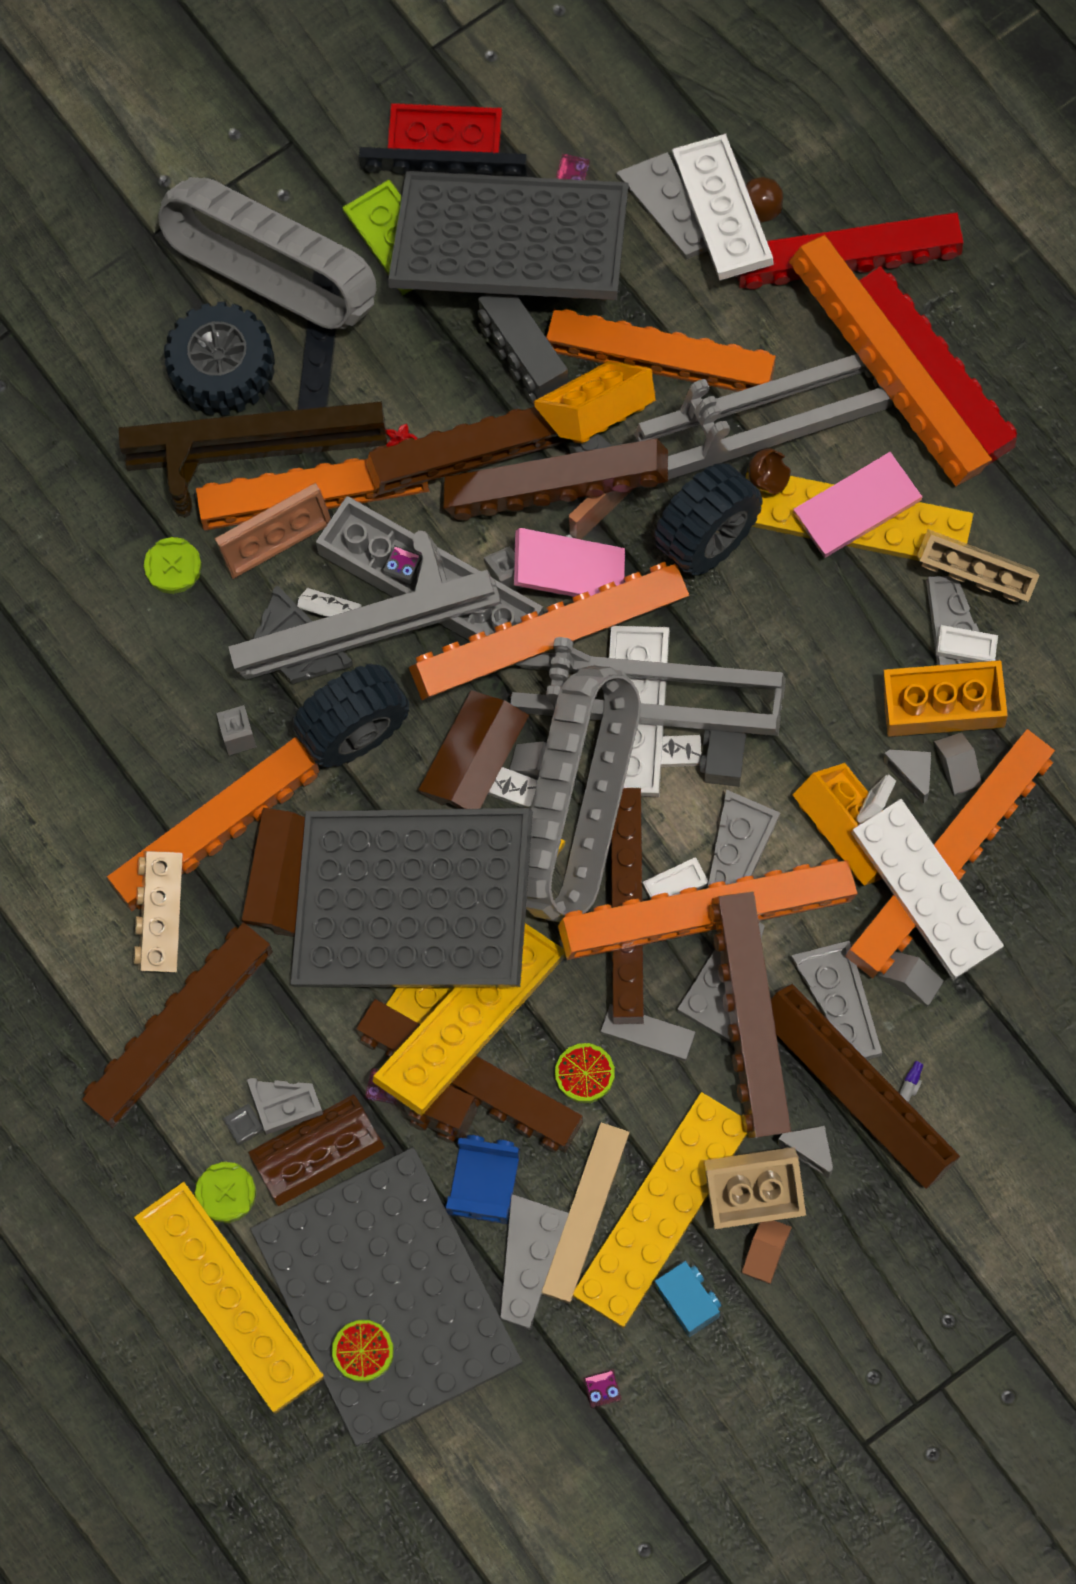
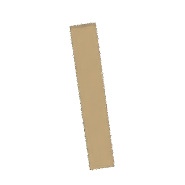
(585, 1213)

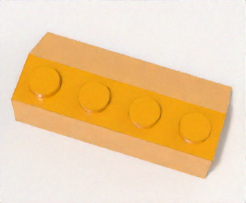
(597, 400)
(944, 698)
(833, 803)

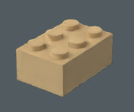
(755, 1188)

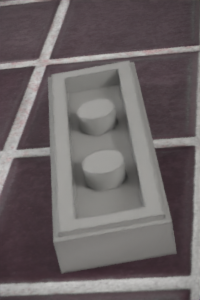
(652, 1035)

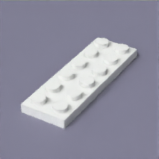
(722, 207)
(646, 755)
(927, 889)

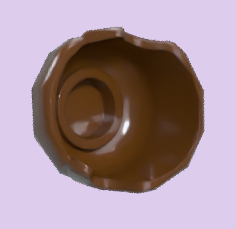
(766, 197)
(768, 471)

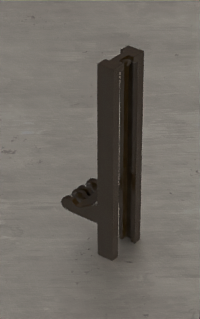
(195, 442)

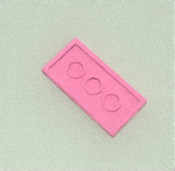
(857, 504)
(565, 563)

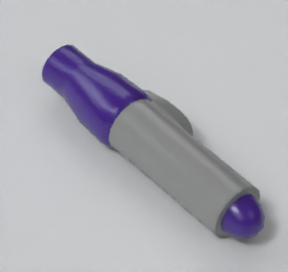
(912, 1081)

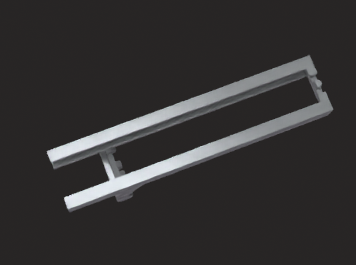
(705, 411)
(429, 604)
(571, 660)

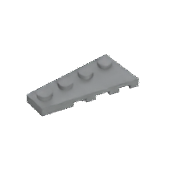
(948, 608)
(741, 838)
(840, 995)

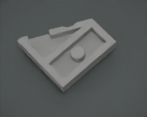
(284, 1103)

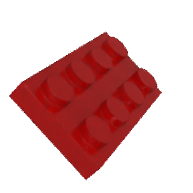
(445, 128)

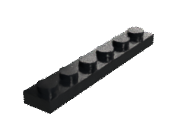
(442, 161)
(318, 356)

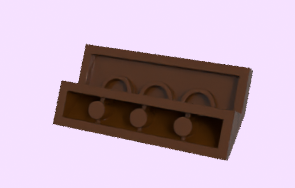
(473, 751)
(276, 872)
(316, 1150)

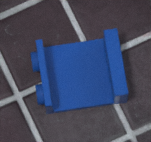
(483, 1179)

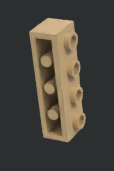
(977, 565)
(159, 911)

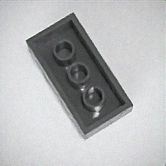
(521, 344)

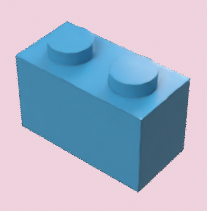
(688, 1299)

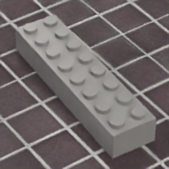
(362, 544)

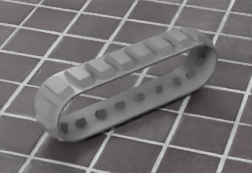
(278, 232)
(601, 792)

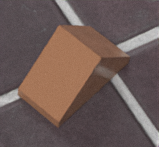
(766, 1250)

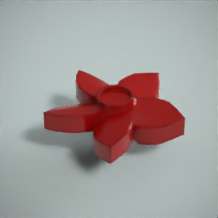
(397, 437)

